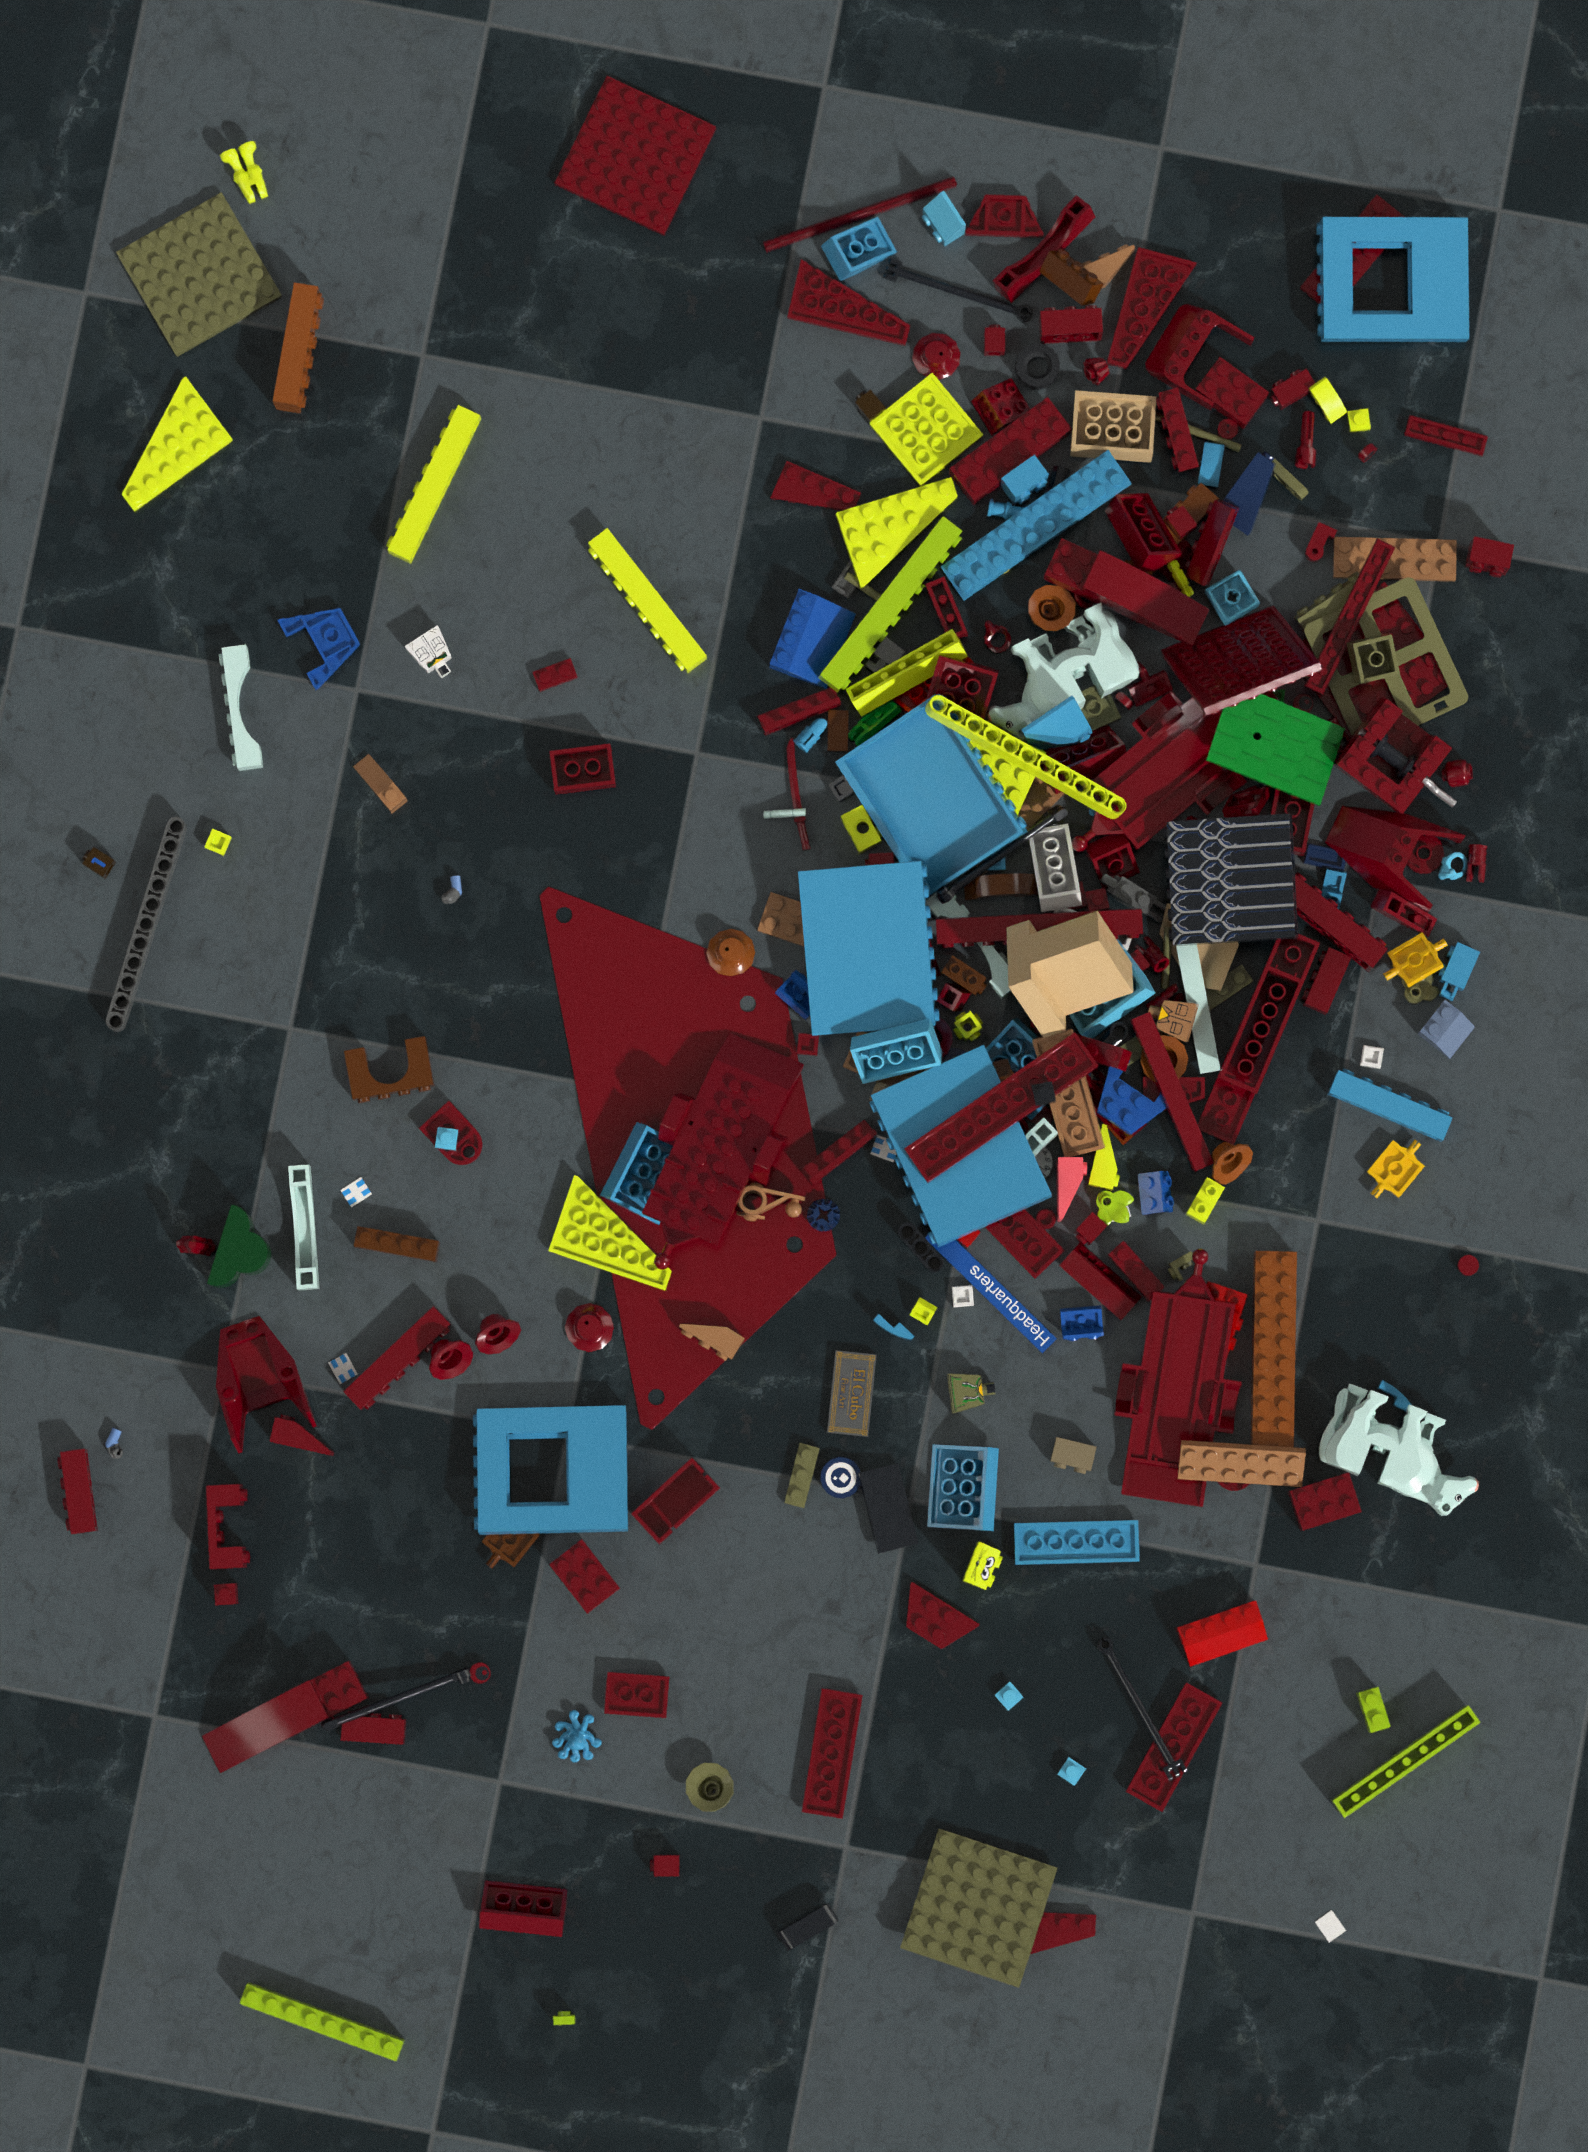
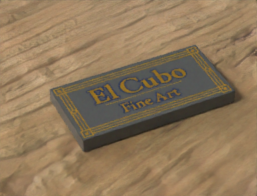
(851, 1393)

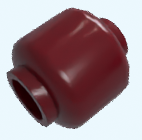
(1457, 773)

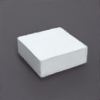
(1371, 1056)
(962, 1296)

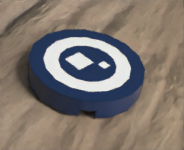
(840, 1477)

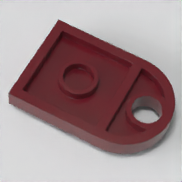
(451, 1118)

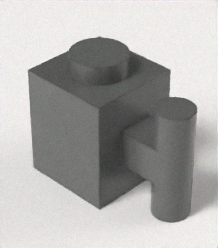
(886, 654)

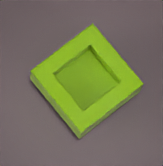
(564, 2018)

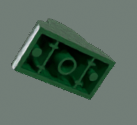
(238, 1250)

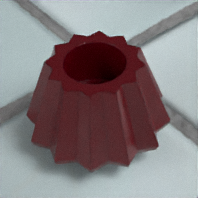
(1096, 370)

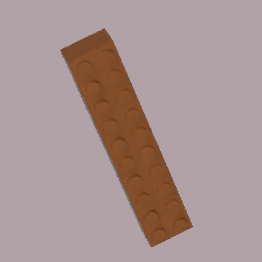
(1273, 1348)

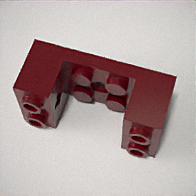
(218, 1497)

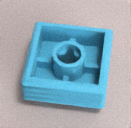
(1236, 585)

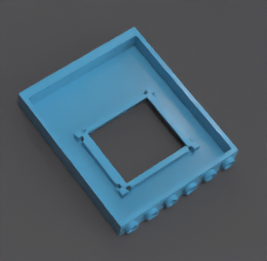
(1435, 279)
(593, 1470)

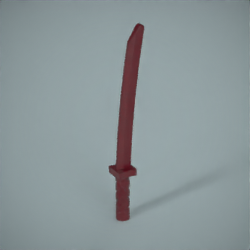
(795, 795)

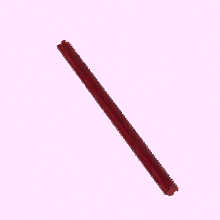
(858, 214)

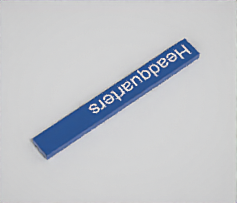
(996, 1294)

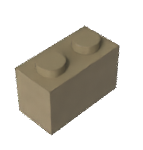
(1073, 1454)

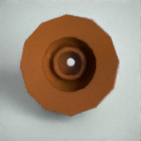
(1058, 604)
(737, 958)
(1177, 1055)
(1230, 1161)

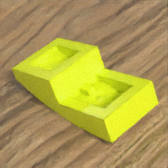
(1328, 400)

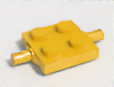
(1415, 959)
(1395, 1169)

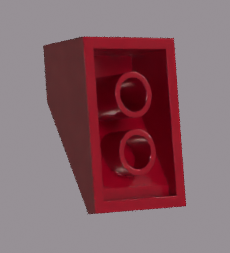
(293, 1434)

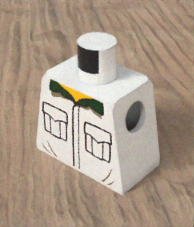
(431, 652)

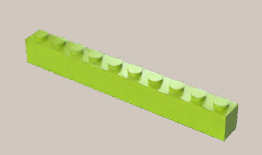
(890, 604)

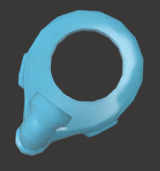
(1447, 872)

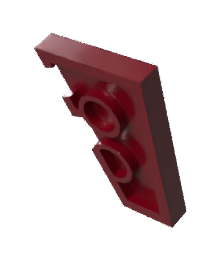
(1192, 1086)

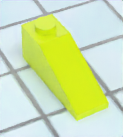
(1104, 1167)

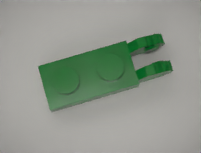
(873, 722)

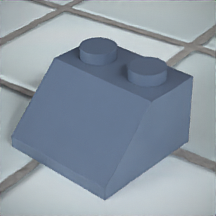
(1446, 1029)

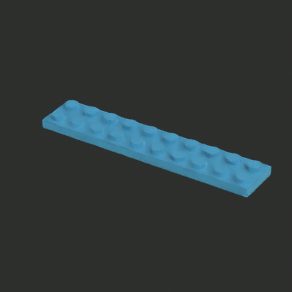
(1036, 525)

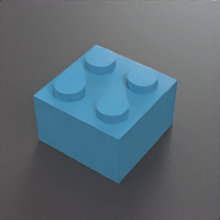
(1024, 480)

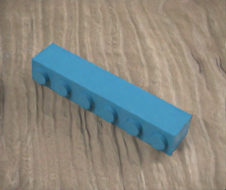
(1390, 1105)

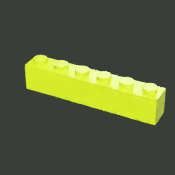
(904, 673)

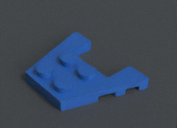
(330, 635)
(1126, 1105)

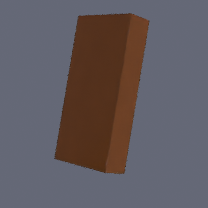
(838, 730)

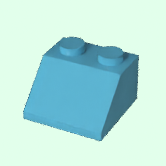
(943, 219)

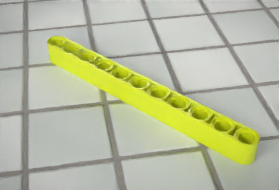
(1015, 757)

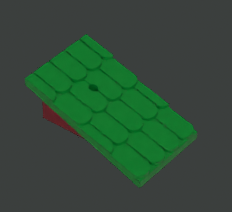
(1292, 748)

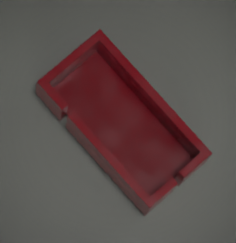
(675, 1501)

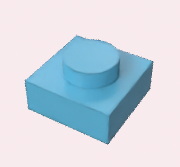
(446, 1138)
(1008, 1696)
(1071, 1771)

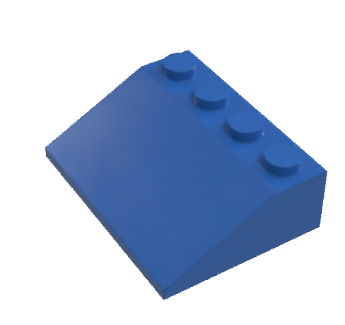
(811, 637)

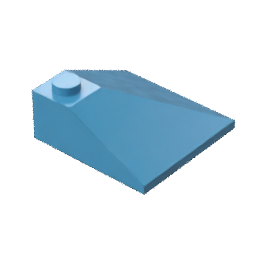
(1058, 727)

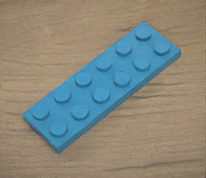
(1076, 1542)

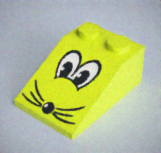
(982, 1565)

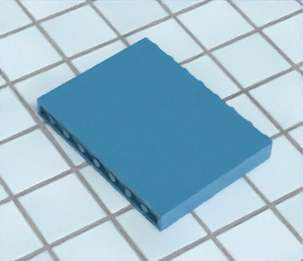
(932, 796)
(867, 947)
(984, 1185)

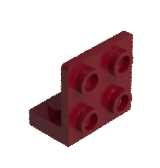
(1000, 405)

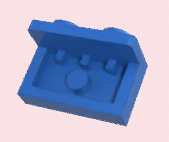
(795, 993)
(1155, 1192)
(1081, 1322)

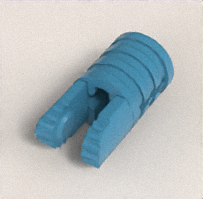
(810, 734)

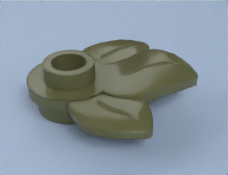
(1423, 988)

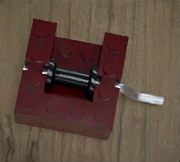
(1391, 743)

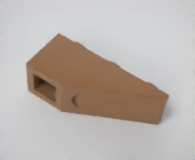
(1108, 264)
(719, 1338)

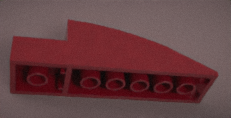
(1126, 591)
(1268, 1012)
(285, 1716)

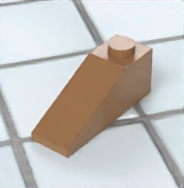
(380, 783)

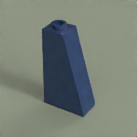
(1251, 490)

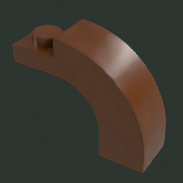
(1001, 885)

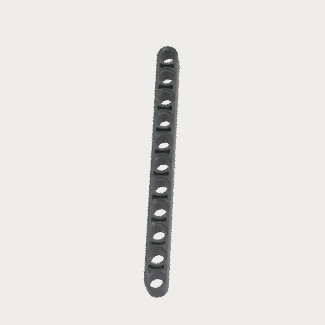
(146, 934)

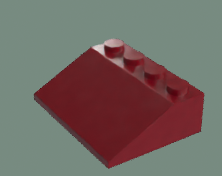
(964, 684)

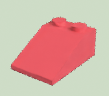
(1069, 1176)

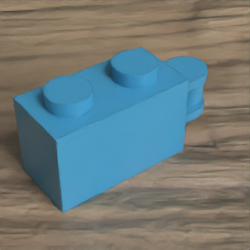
(1457, 969)

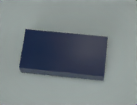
(1323, 857)

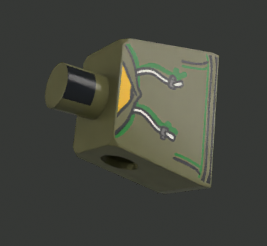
(967, 1391)

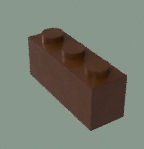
(1071, 277)

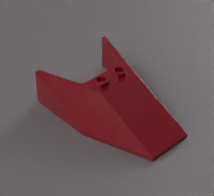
(1380, 845)
(254, 1374)

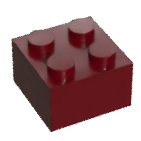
(1489, 556)

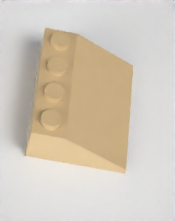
(1115, 424)

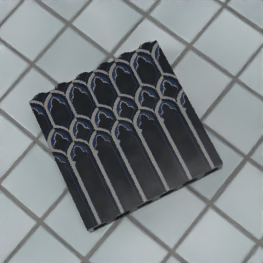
(1231, 880)

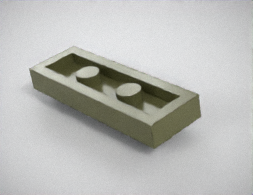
(801, 1475)

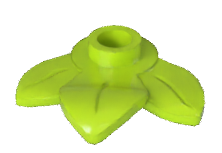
(1116, 1208)

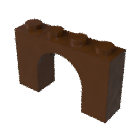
(418, 1075)

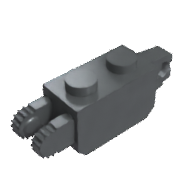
(1132, 895)

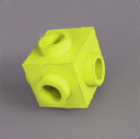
(969, 1018)

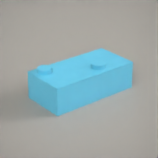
(896, 1051)

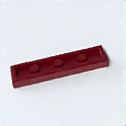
(1445, 435)

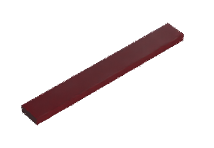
(1350, 615)
(1171, 1091)

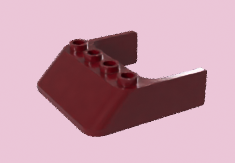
(1181, 344)

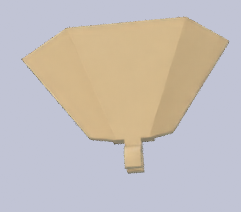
(1214, 958)

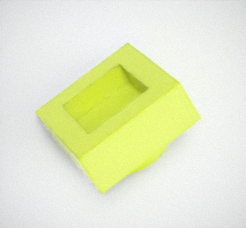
(1358, 420)
(218, 842)
(923, 1311)

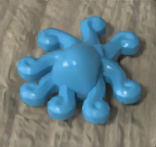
(576, 1736)

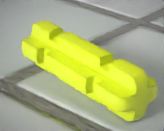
(1180, 578)

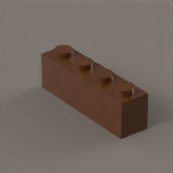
(396, 1244)

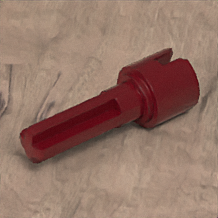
(1306, 453)

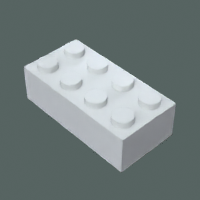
(1055, 868)

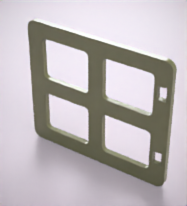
(1431, 642)

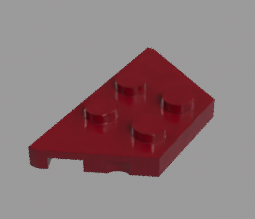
(1004, 218)
(1247, 802)
(935, 1618)

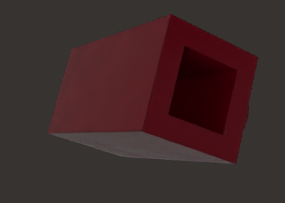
(1291, 390)

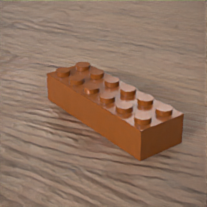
(297, 348)

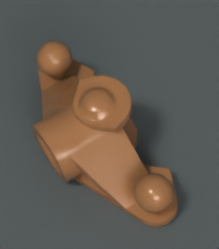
(793, 1208)

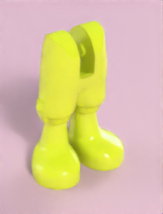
(253, 173)

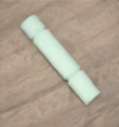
(784, 813)

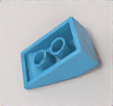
(858, 248)

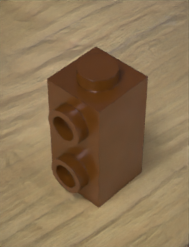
(964, 976)

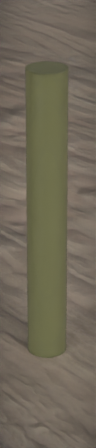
(867, 589)
(1167, 952)

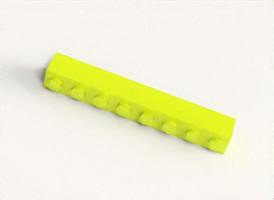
(434, 483)
(647, 600)

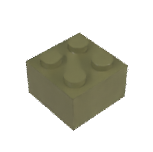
(1373, 658)

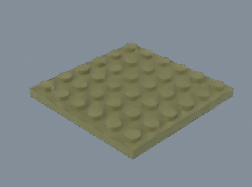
(199, 274)
(978, 1908)

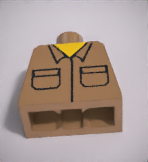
(1175, 1018)

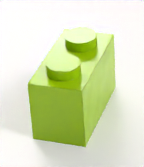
(1373, 1709)

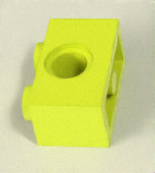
(861, 841)
(1205, 1200)

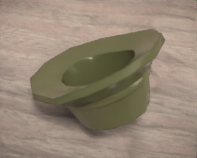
(703, 1781)

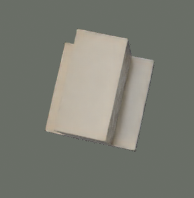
(1065, 969)

